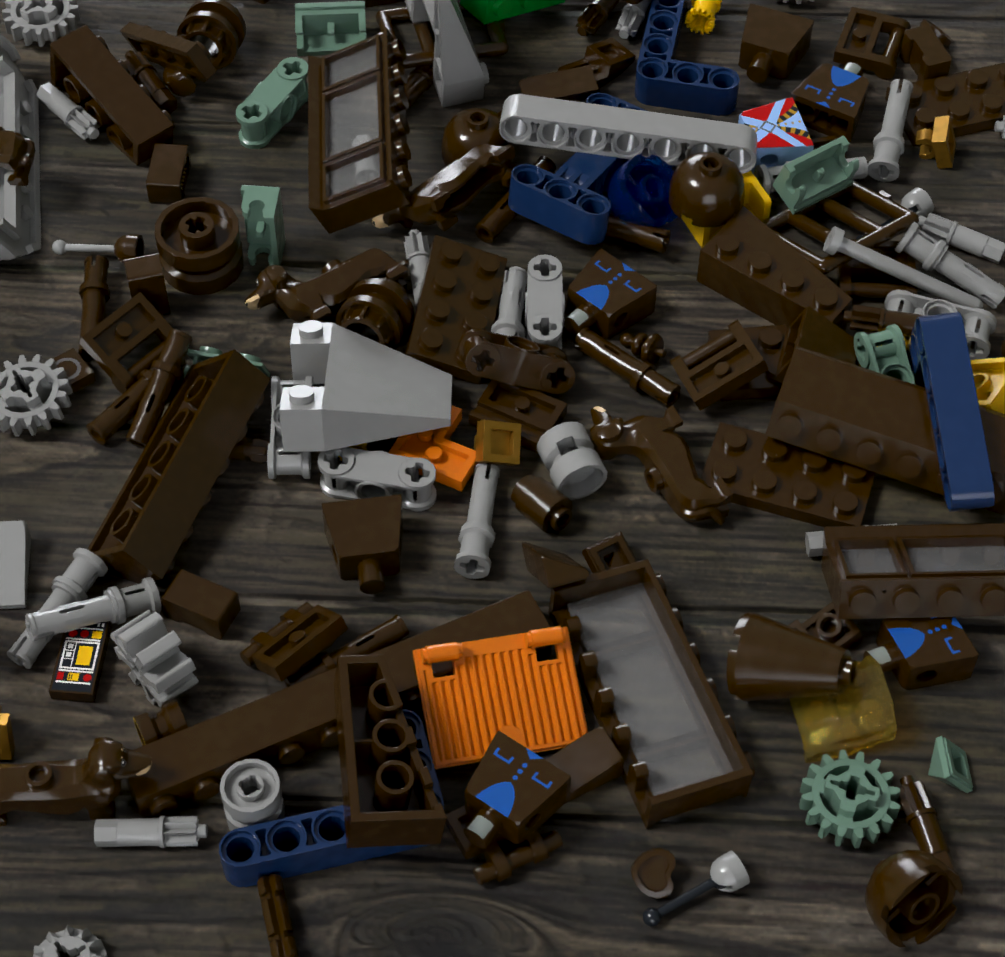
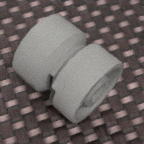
(572, 460)
(251, 794)

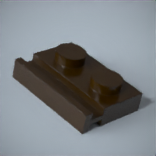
(519, 405)

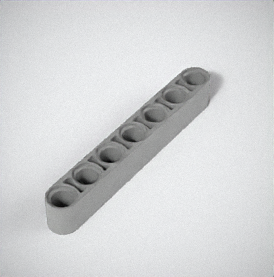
(622, 131)

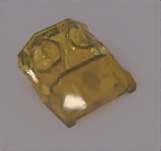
(849, 720)

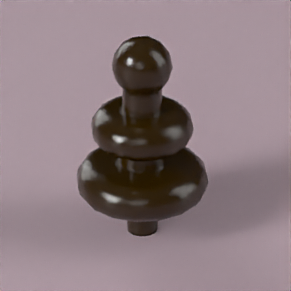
(647, 347)

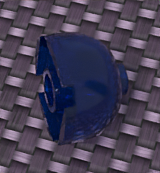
(641, 191)

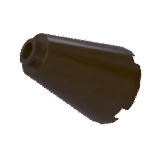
(785, 662)

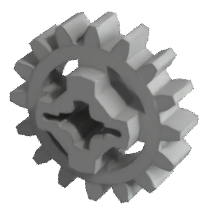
(40, 19)
(32, 394)

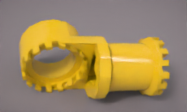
(702, 15)

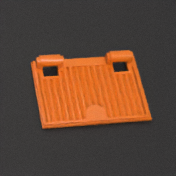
(502, 690)

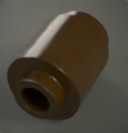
(542, 503)

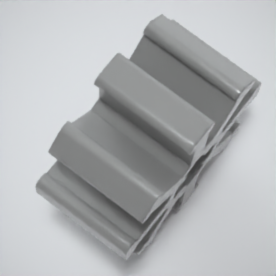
(154, 658)

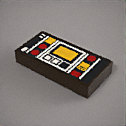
(80, 663)

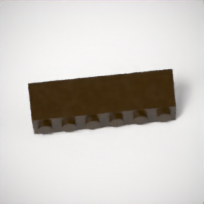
(871, 422)
(179, 467)

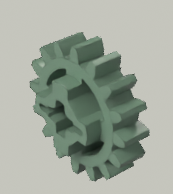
(865, 816)

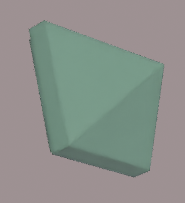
(950, 765)

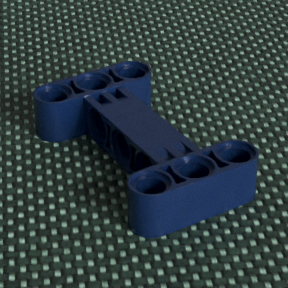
(572, 196)

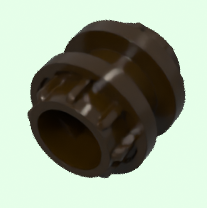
(217, 27)
(377, 311)

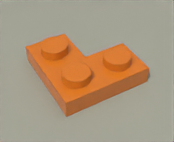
(451, 460)

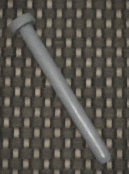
(837, 242)

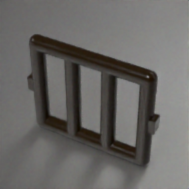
(495, 29)
(874, 233)

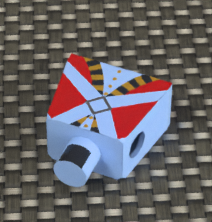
(779, 132)

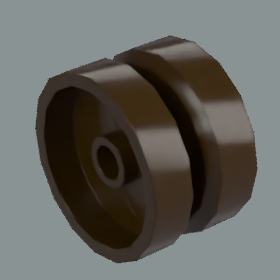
(199, 245)

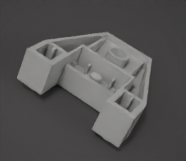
(456, 66)
(366, 393)

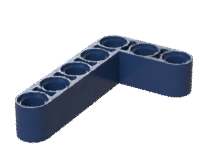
(678, 83)
(942, 360)
(308, 833)

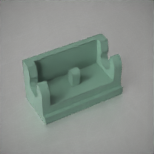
(329, 26)
(816, 175)
(263, 222)

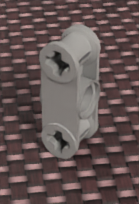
(545, 301)
(928, 306)
(278, 461)
(377, 475)

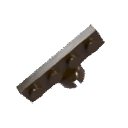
(177, 56)

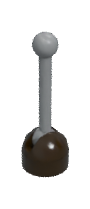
(124, 248)

